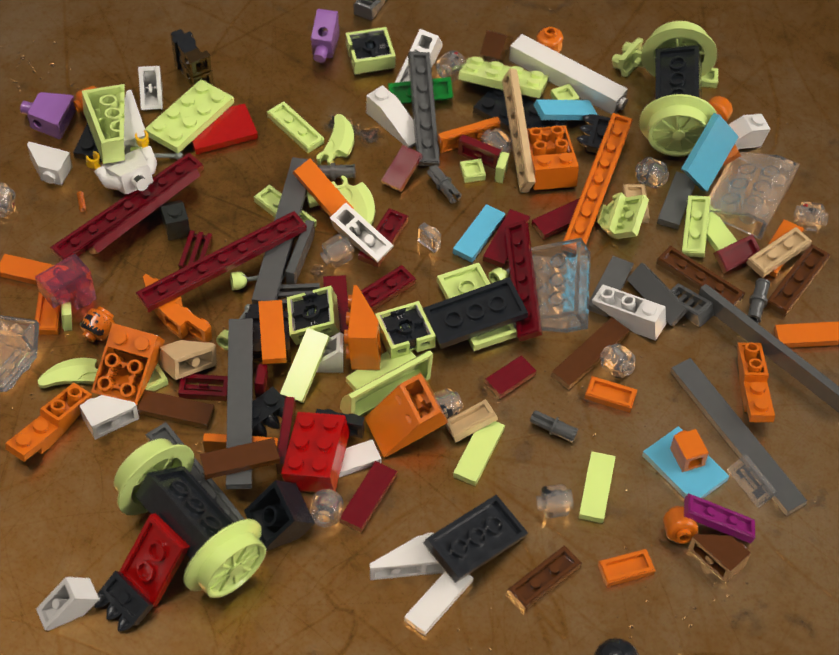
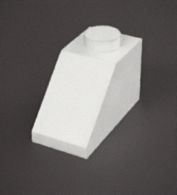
(751, 131)
(50, 163)
(107, 414)
(67, 602)

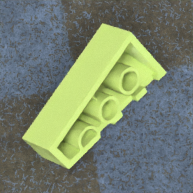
(105, 118)

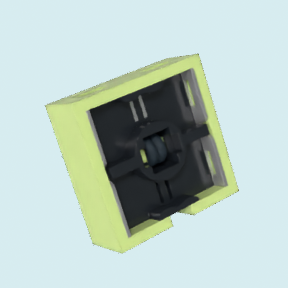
(370, 50)
(313, 311)
(405, 330)

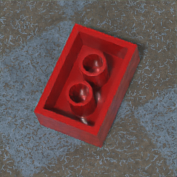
(316, 451)

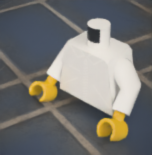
(130, 174)

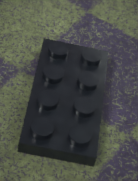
(494, 105)
(475, 312)
(475, 538)

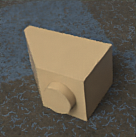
(187, 357)

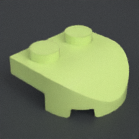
(623, 215)

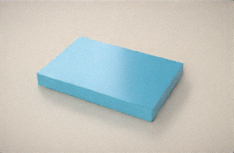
(710, 152)
(697, 481)

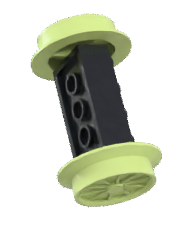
(678, 59)
(220, 550)

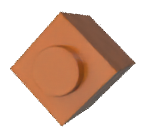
(689, 450)

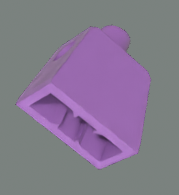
(323, 41)
(50, 113)

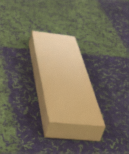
(779, 252)

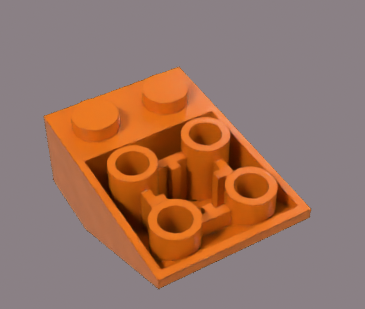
(552, 158)
(362, 335)
(127, 363)
(405, 415)

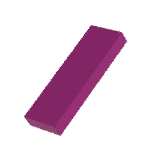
(719, 518)

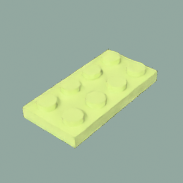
(493, 72)
(189, 116)
(466, 280)

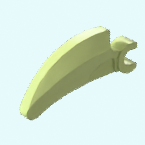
(340, 142)
(359, 198)
(70, 371)

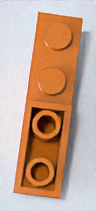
(180, 319)
(753, 382)
(51, 424)

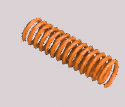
(81, 201)

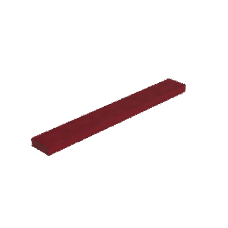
(86, 234)
(220, 261)

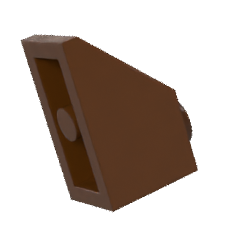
(496, 46)
(720, 553)

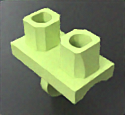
(630, 59)

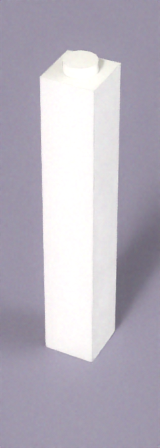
(563, 71)

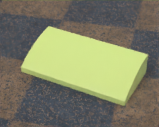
(370, 395)

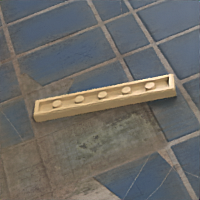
(518, 131)

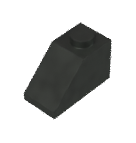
(175, 220)

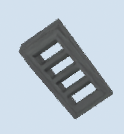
(368, 11)
(704, 308)

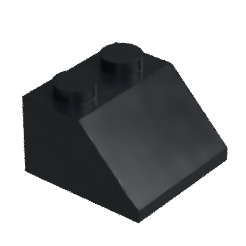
(280, 514)

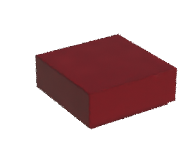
(261, 379)

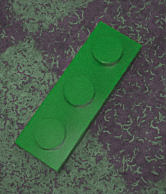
(441, 89)

